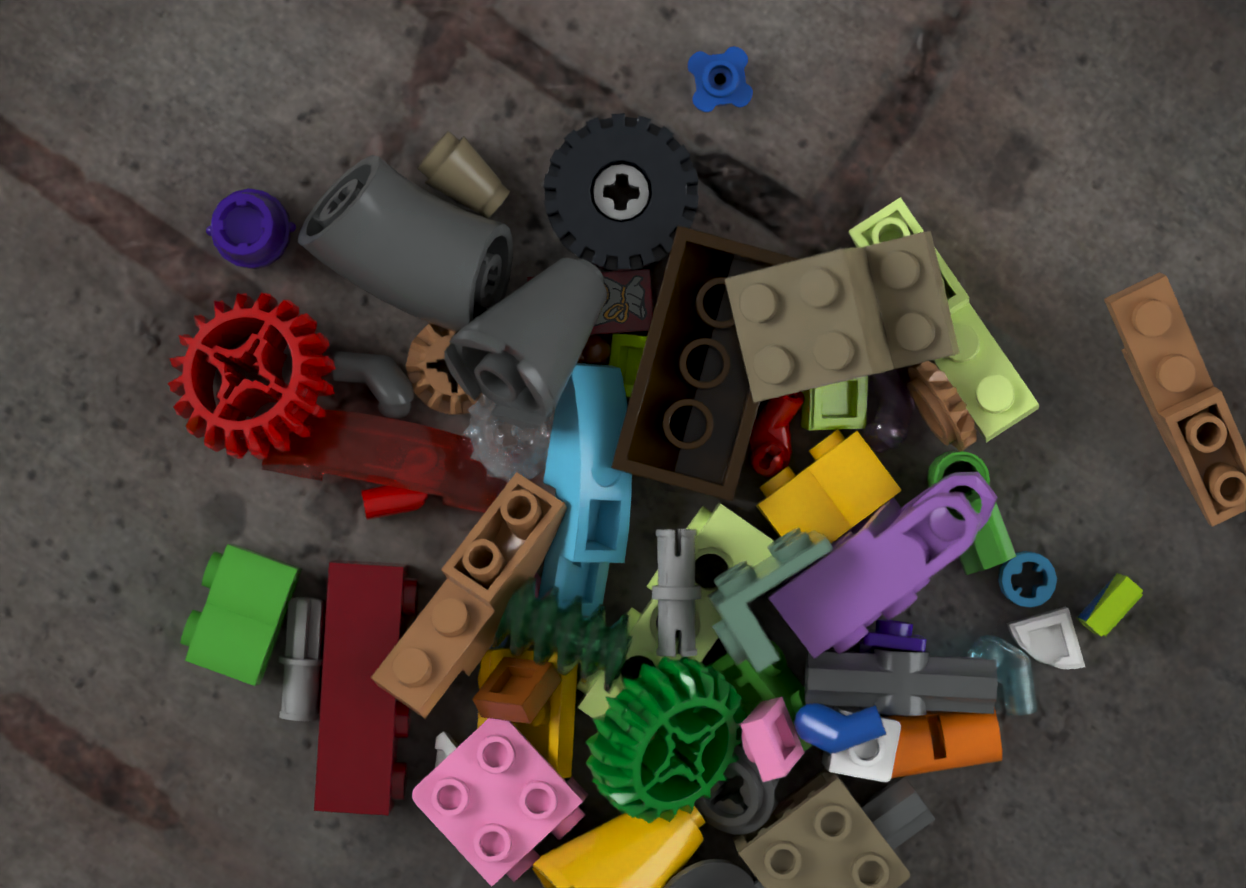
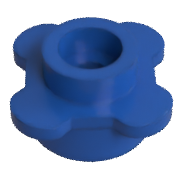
(732, 66)

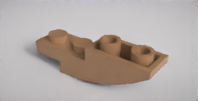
(1182, 396)
(468, 607)

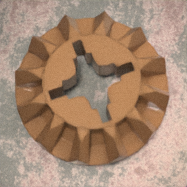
(430, 384)
(941, 405)

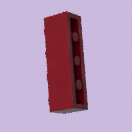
(357, 717)

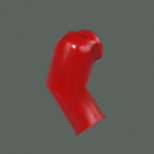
(772, 436)
(390, 501)

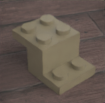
(841, 316)

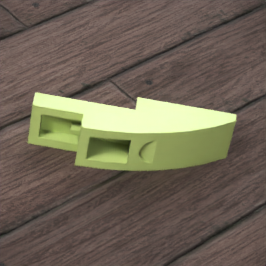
(981, 371)

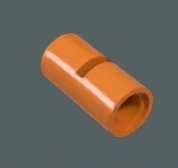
(945, 741)

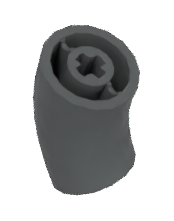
(409, 246)

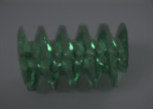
(565, 633)

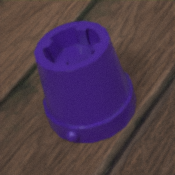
(251, 228)

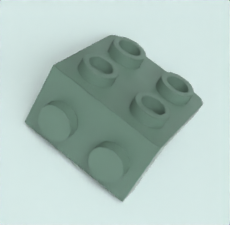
(742, 583)

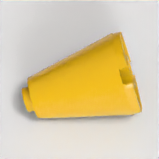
(623, 853)

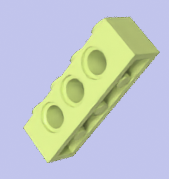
(716, 533)

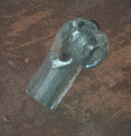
(1013, 672)

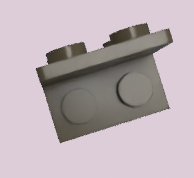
(821, 842)

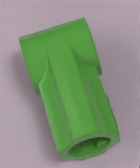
(992, 542)

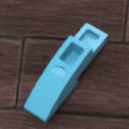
(596, 495)

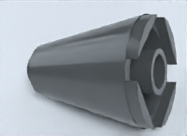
(529, 342)

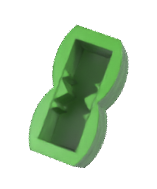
(241, 613)

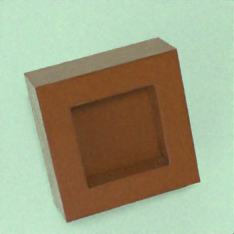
(516, 690)

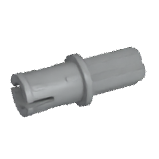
(302, 659)

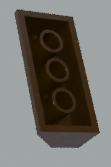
(692, 388)

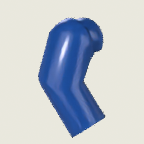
(836, 731)

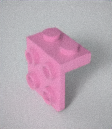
(499, 800)

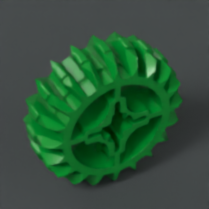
(666, 739)

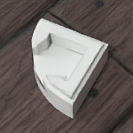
(1049, 638)

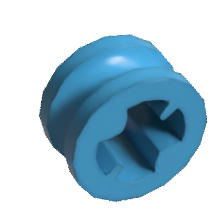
(1040, 592)

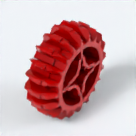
(240, 398)

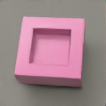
(771, 739)

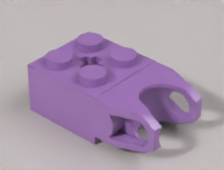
(881, 564)

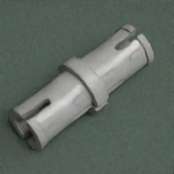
(676, 592)

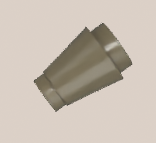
(463, 175)

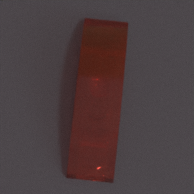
(390, 455)

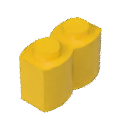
(831, 492)

